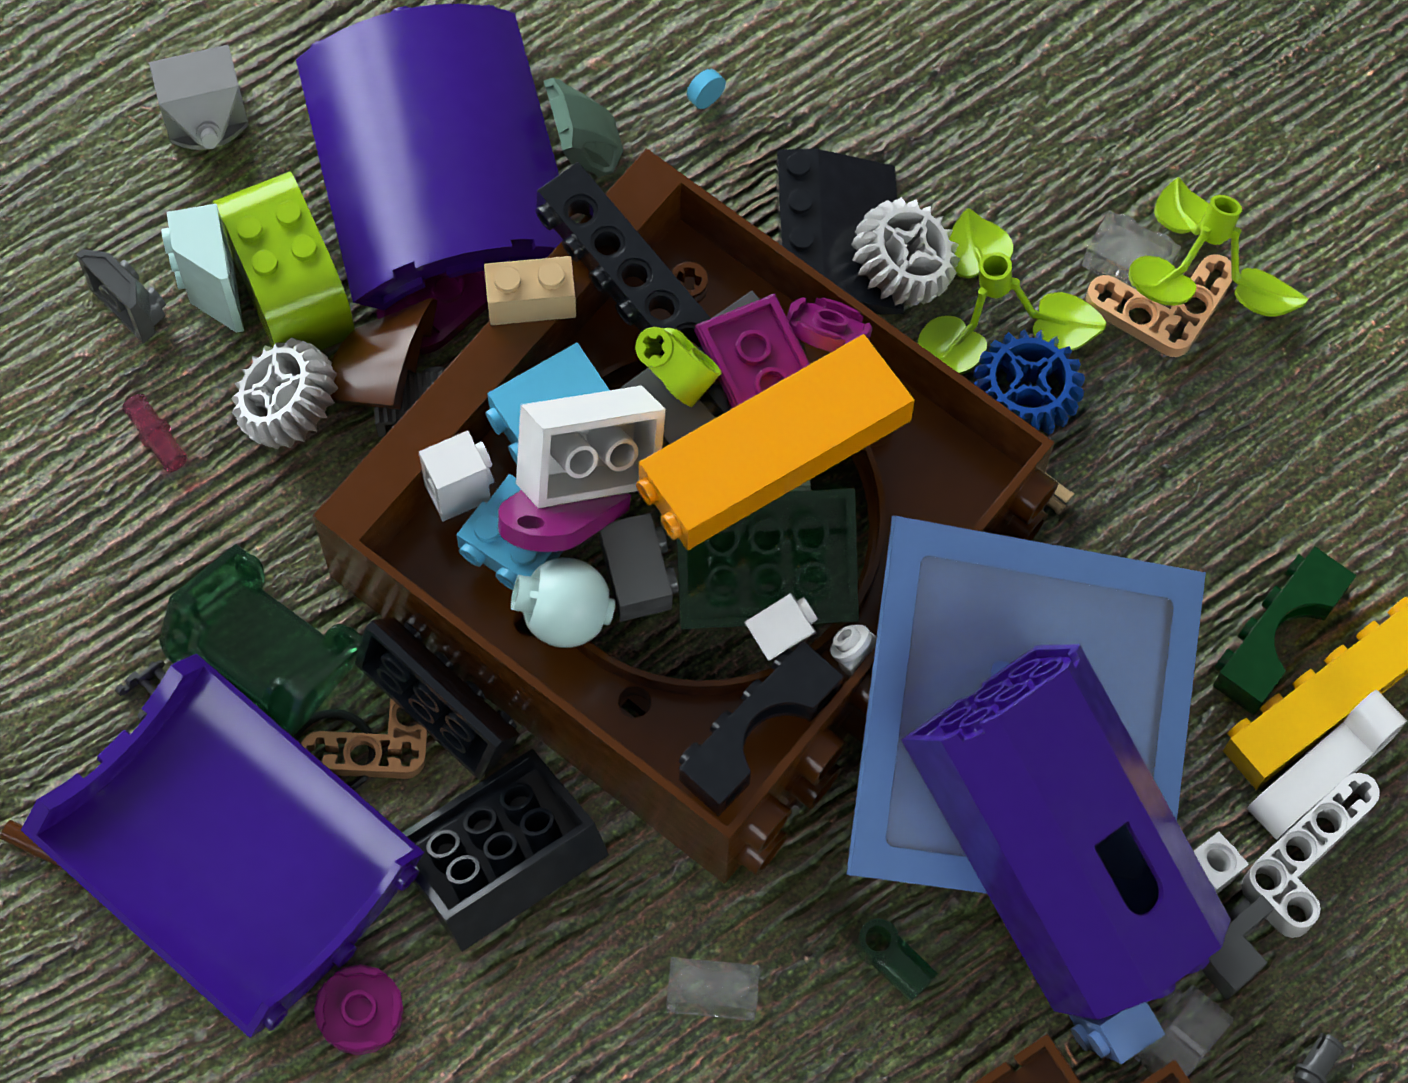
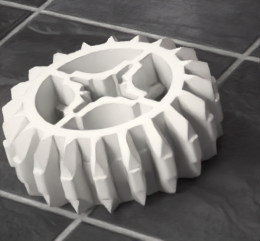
(905, 252)
(284, 393)

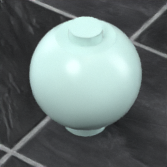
(564, 602)

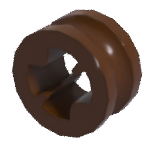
(700, 276)

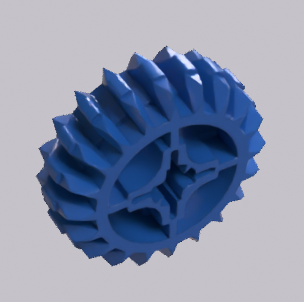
(1048, 359)

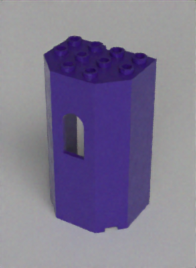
(1029, 786)

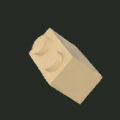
(530, 290)

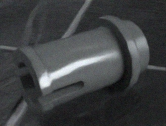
(1319, 1060)

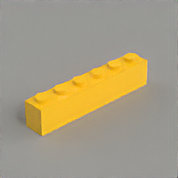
(1321, 699)

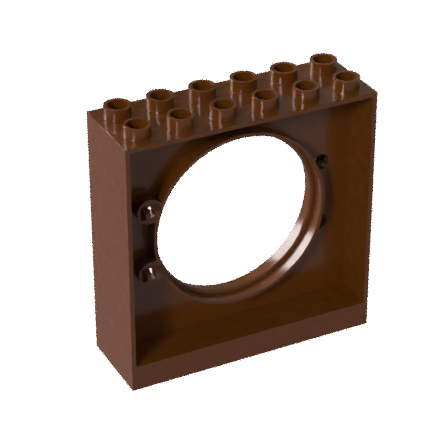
(383, 540)

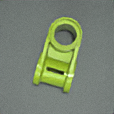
(683, 366)

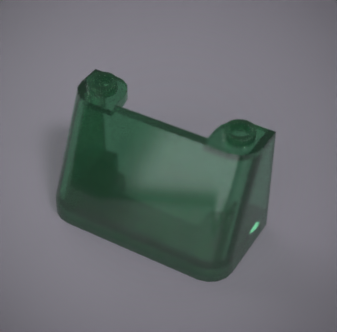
(257, 640)

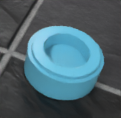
(705, 88)

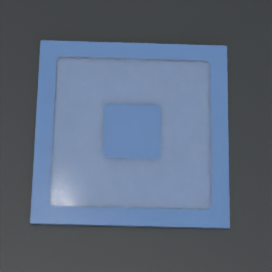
(968, 607)

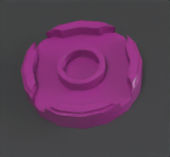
(826, 323)
(359, 1009)

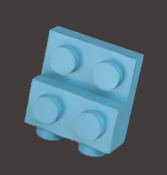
(483, 544)

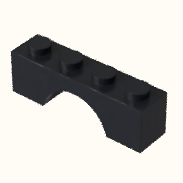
(796, 688)

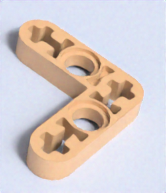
(1163, 320)

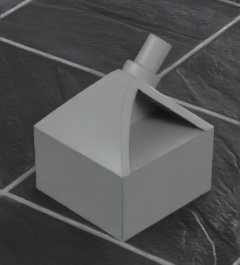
(200, 98)

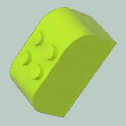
(285, 263)

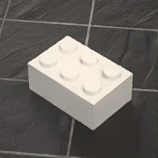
(586, 445)

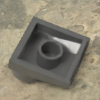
(122, 293)

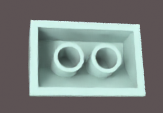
(204, 262)

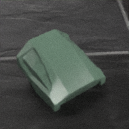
(584, 128)

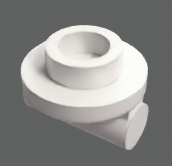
(852, 647)

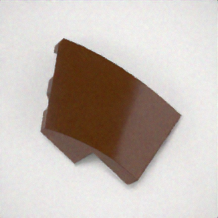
(379, 355)

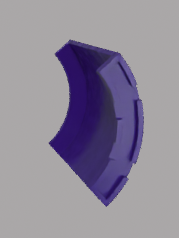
(428, 146)
(226, 847)

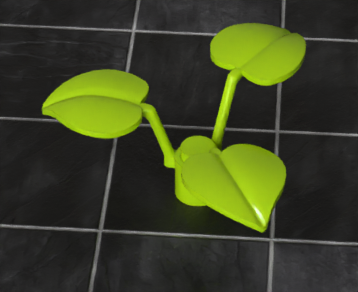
(1215, 222)
(987, 252)

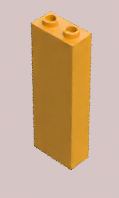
(774, 442)

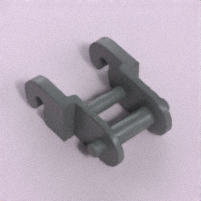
(134, 679)

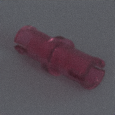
(155, 433)

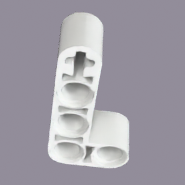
(1337, 756)
(1314, 845)

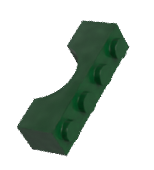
(1311, 592)

